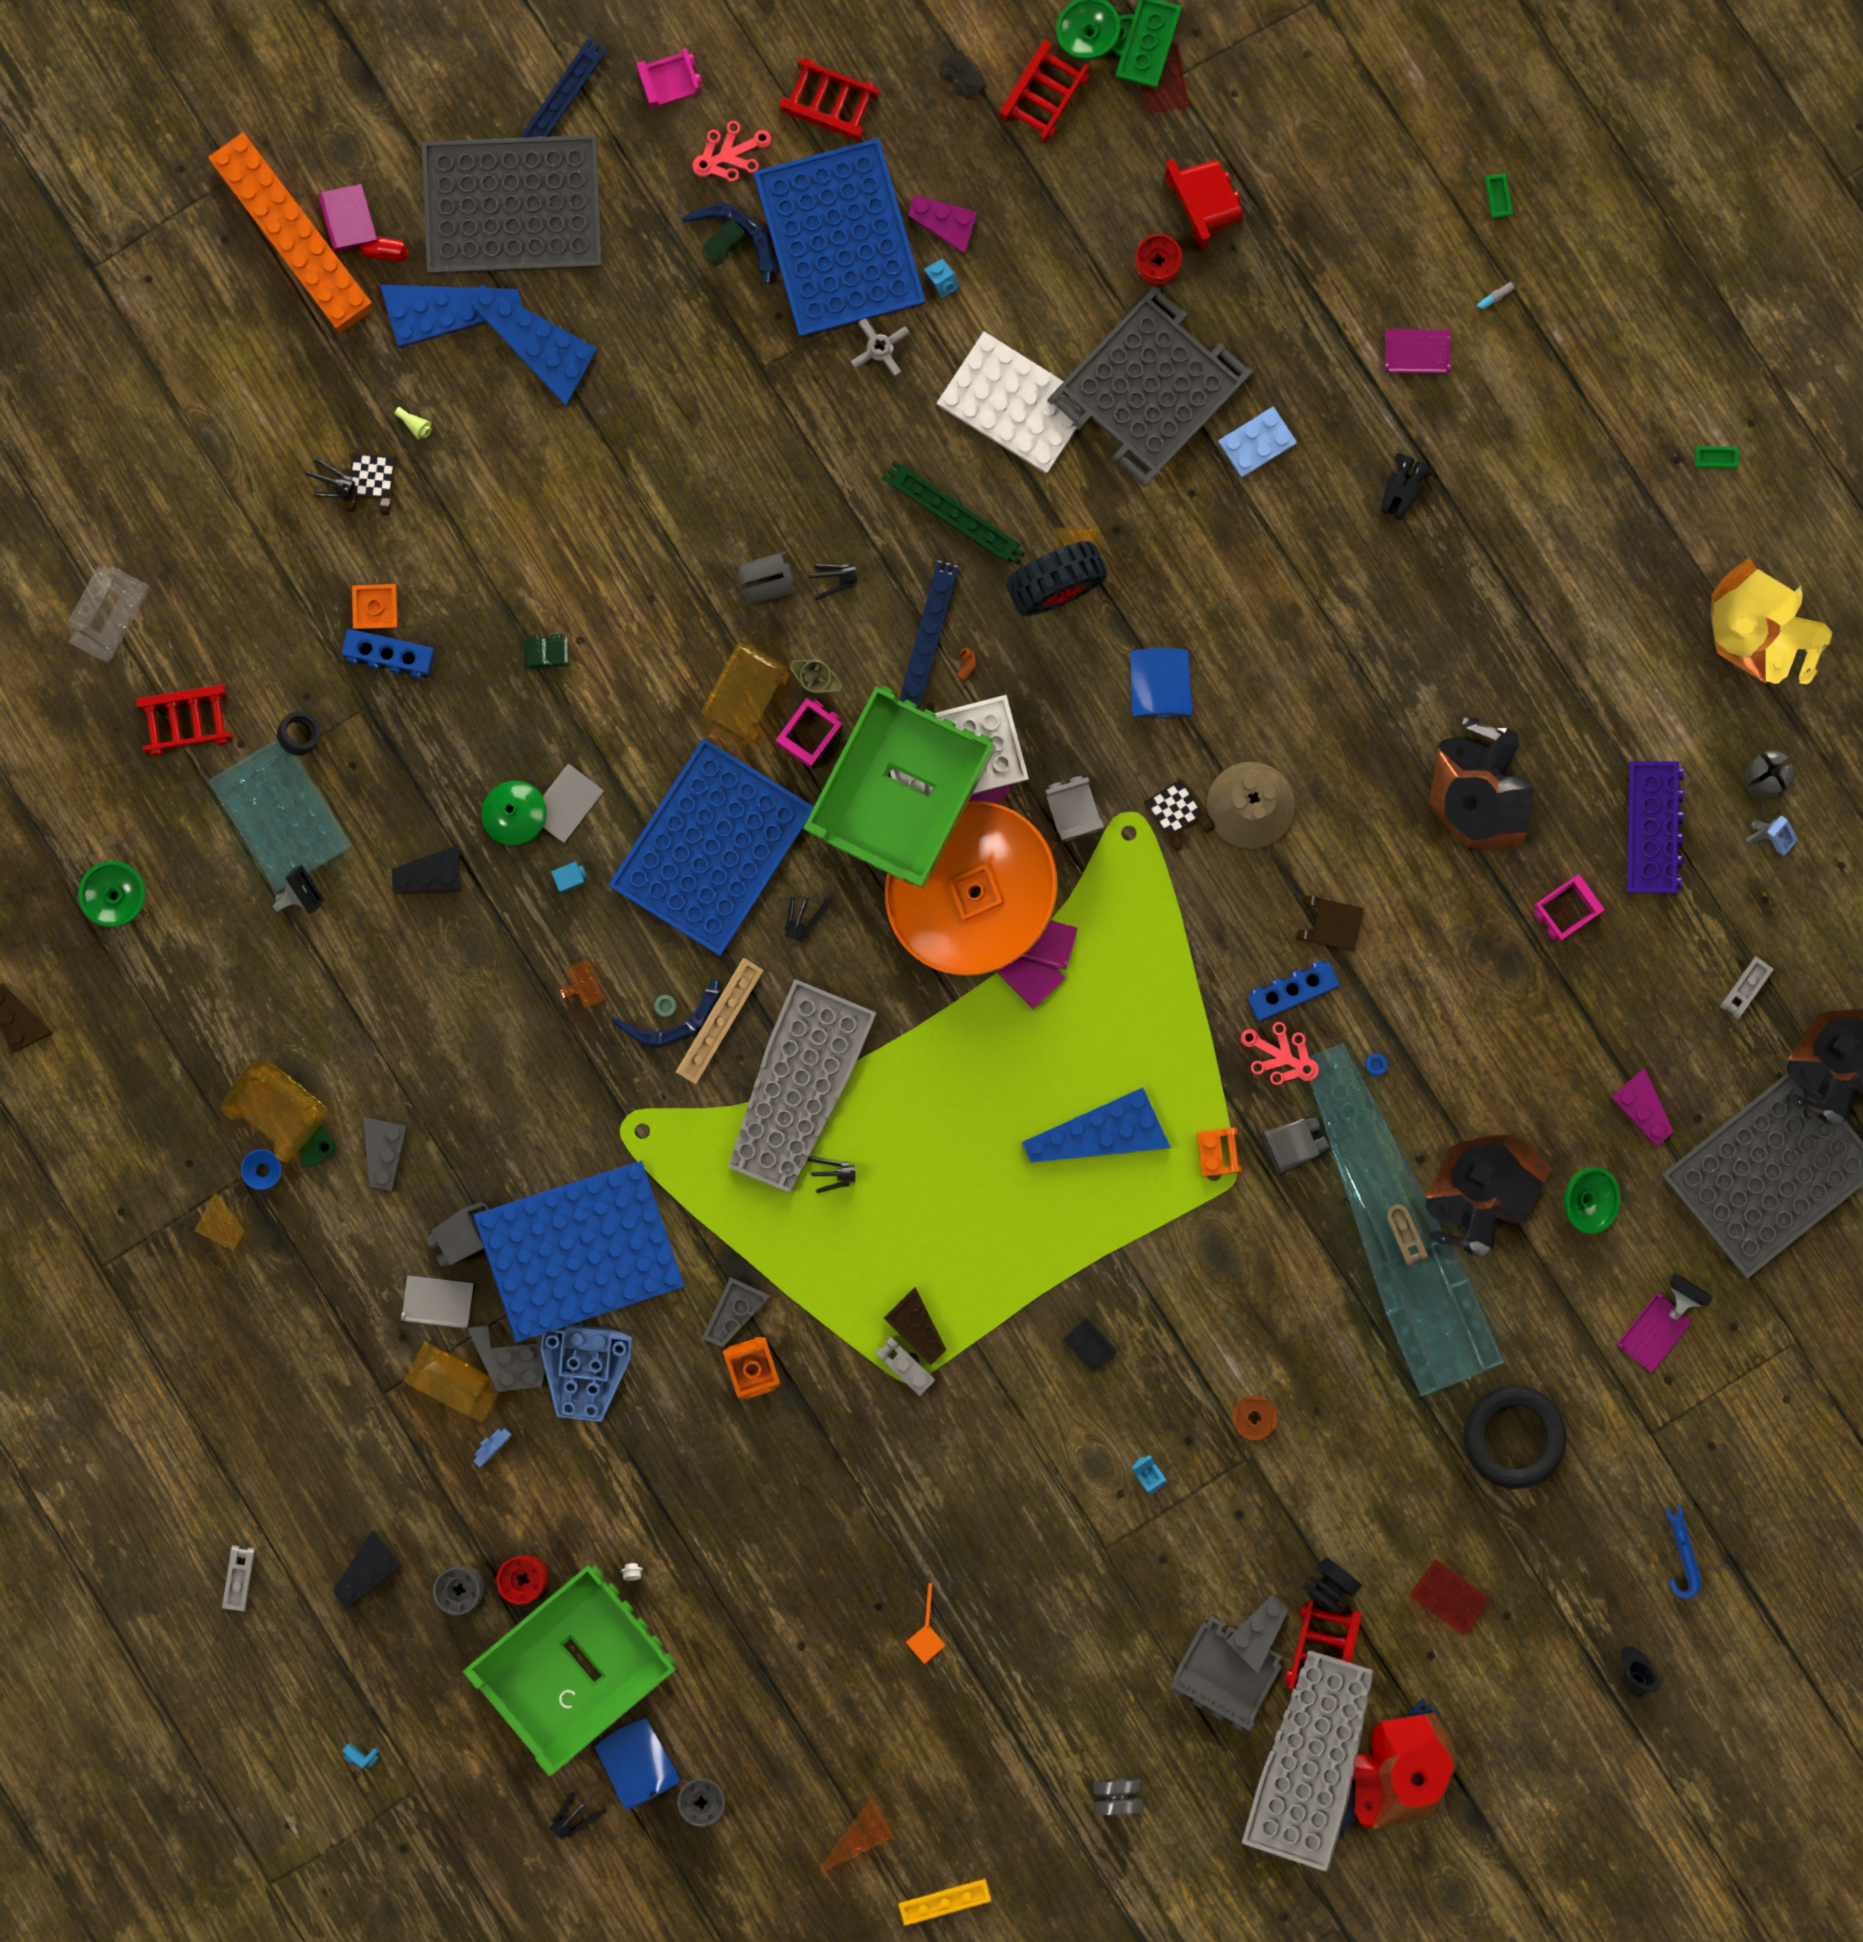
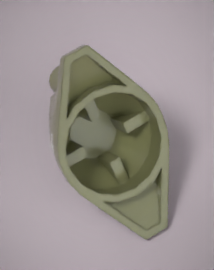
(815, 676)

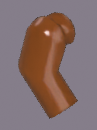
(969, 663)

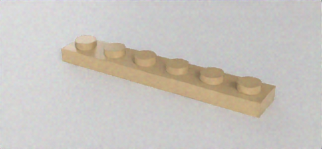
(719, 1021)

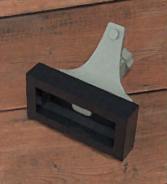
(299, 891)
(1686, 1295)

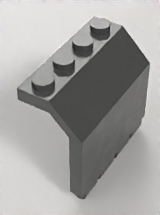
(1220, 1679)

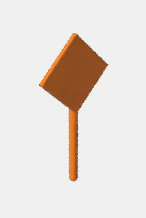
(926, 1641)

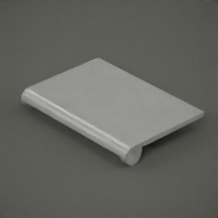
(569, 801)
(437, 1302)

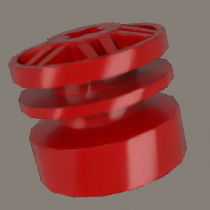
(1160, 247)
(511, 1584)

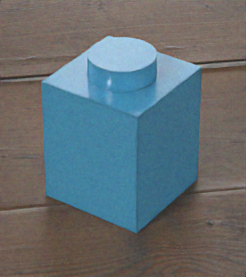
(569, 877)

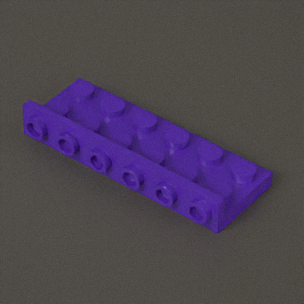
(1655, 827)

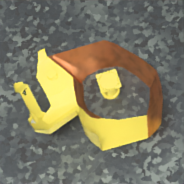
(1759, 628)

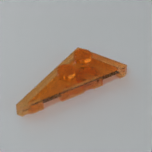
(864, 1833)

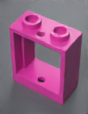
(796, 751)
(1584, 893)

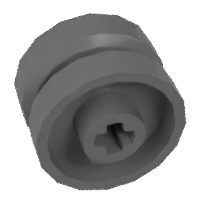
(1117, 1795)

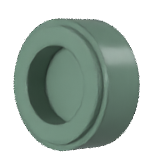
(665, 1006)

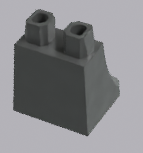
(1293, 1144)
(458, 1236)

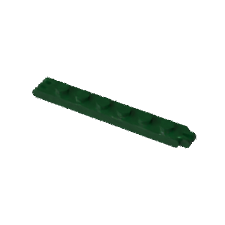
(953, 513)

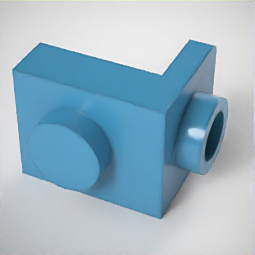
(942, 278)
(1149, 1474)
(354, 1756)

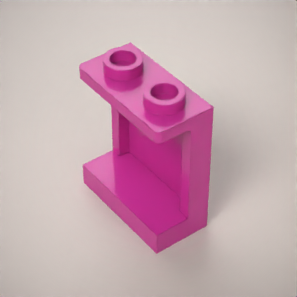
(669, 79)

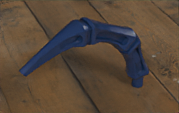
(753, 230)
(687, 1028)

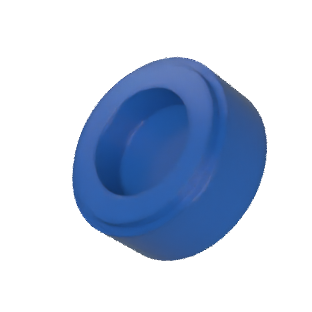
(1376, 1064)

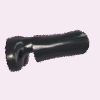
(1401, 489)

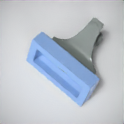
(1778, 831)

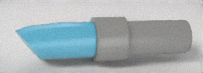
(1496, 295)

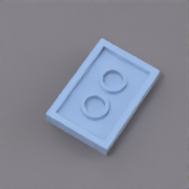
(1257, 442)

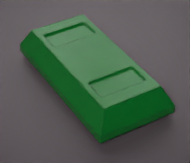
(1498, 195)
(1716, 457)

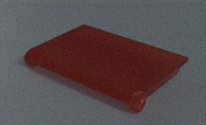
(1171, 88)

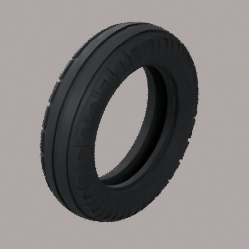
(1555, 1437)

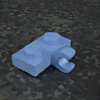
(490, 1447)

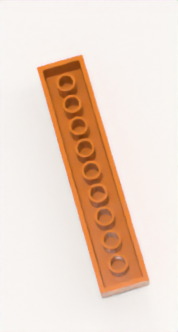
(291, 233)

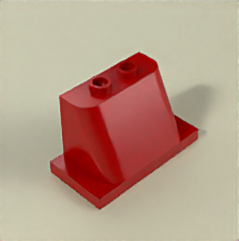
(1205, 198)

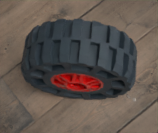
(1056, 578)

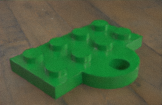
(1146, 41)

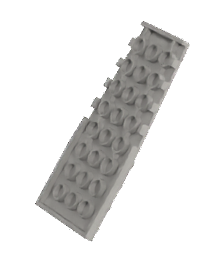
(799, 1083)
(1311, 1764)

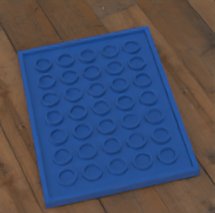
(839, 237)
(711, 847)
(578, 1251)

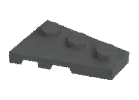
(383, 1151)
(733, 1310)
(1257, 1633)

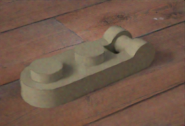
(1406, 1234)

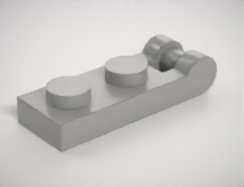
(1747, 987)
(905, 1367)
(238, 1579)

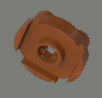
(1263, 1408)

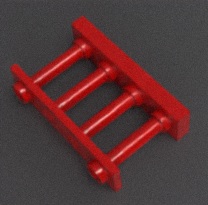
(1034, 74)
(831, 121)
(171, 702)
(1345, 1643)

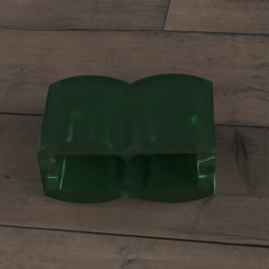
(728, 239)
(546, 652)

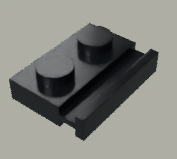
(1089, 1345)

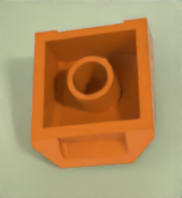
(751, 1368)

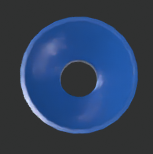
(250, 1165)

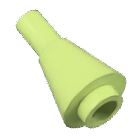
(419, 427)

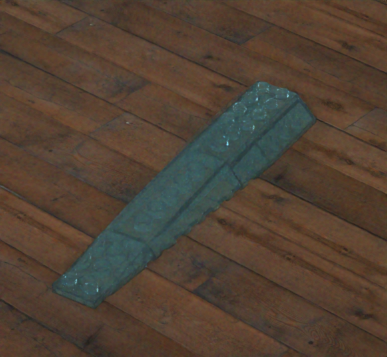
(1429, 1302)

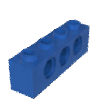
(357, 640)
(1326, 982)

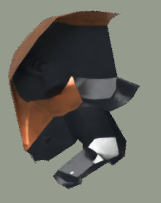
(1475, 793)
(1830, 1064)
(1482, 1183)

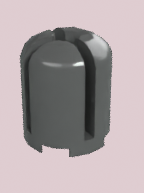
(763, 568)
(1772, 763)

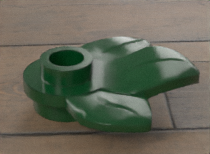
(313, 1148)

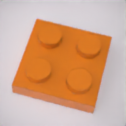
(375, 607)

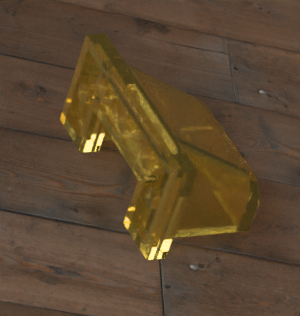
(452, 1382)

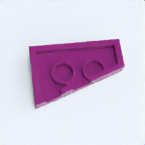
(944, 220)
(1643, 1107)

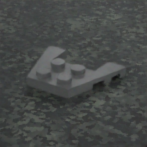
(512, 1366)

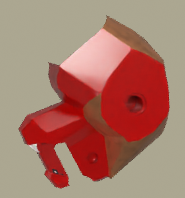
(1405, 1771)

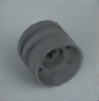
(447, 1595)
(692, 1812)

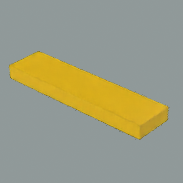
(944, 1902)

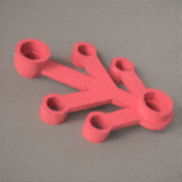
(729, 154)
(1282, 1056)

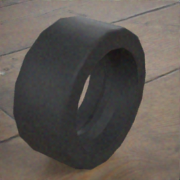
(306, 720)

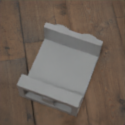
(1073, 809)

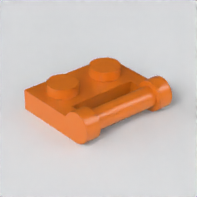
(1211, 1152)

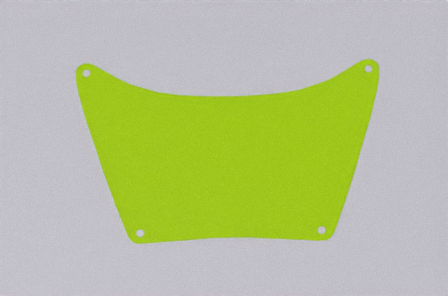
(942, 1124)

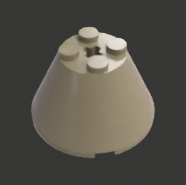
(1246, 823)

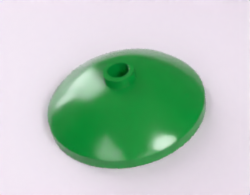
(1085, 17)
(524, 821)
(98, 886)
(1600, 1200)

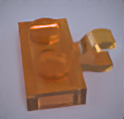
(584, 984)

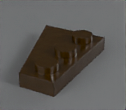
(18, 1023)
(916, 1327)

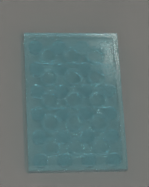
(279, 813)

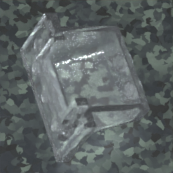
(106, 612)

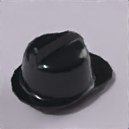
(1638, 1673)

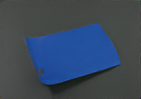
(1160, 683)
(636, 1763)

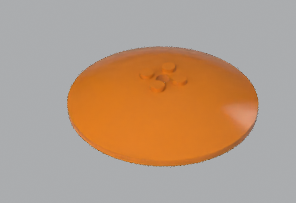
(985, 933)

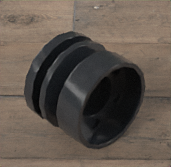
(1332, 1586)

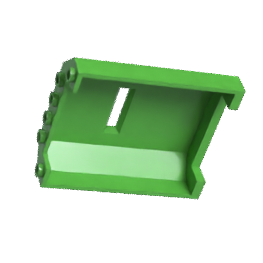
(883, 818)
(533, 1667)

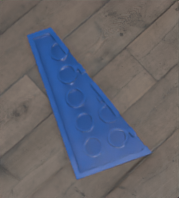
(433, 311)
(545, 348)
(1111, 1129)

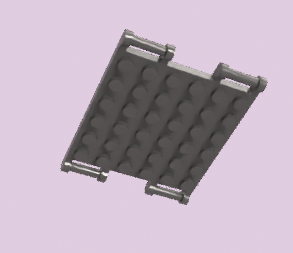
(1150, 385)

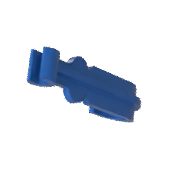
(1687, 1556)

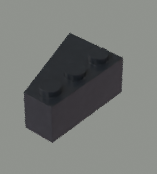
(430, 874)
(366, 1571)

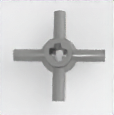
(879, 355)

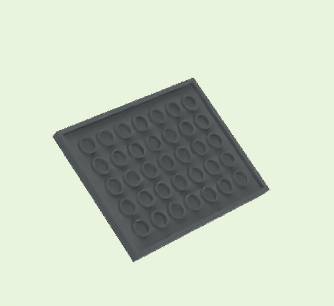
(511, 204)
(1768, 1175)

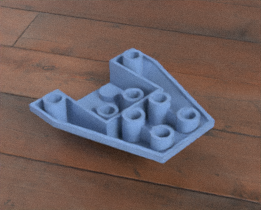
(584, 1369)

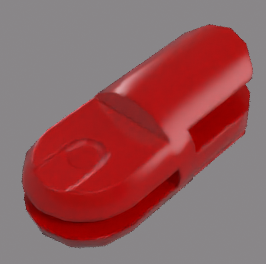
(385, 249)

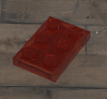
(1449, 1597)

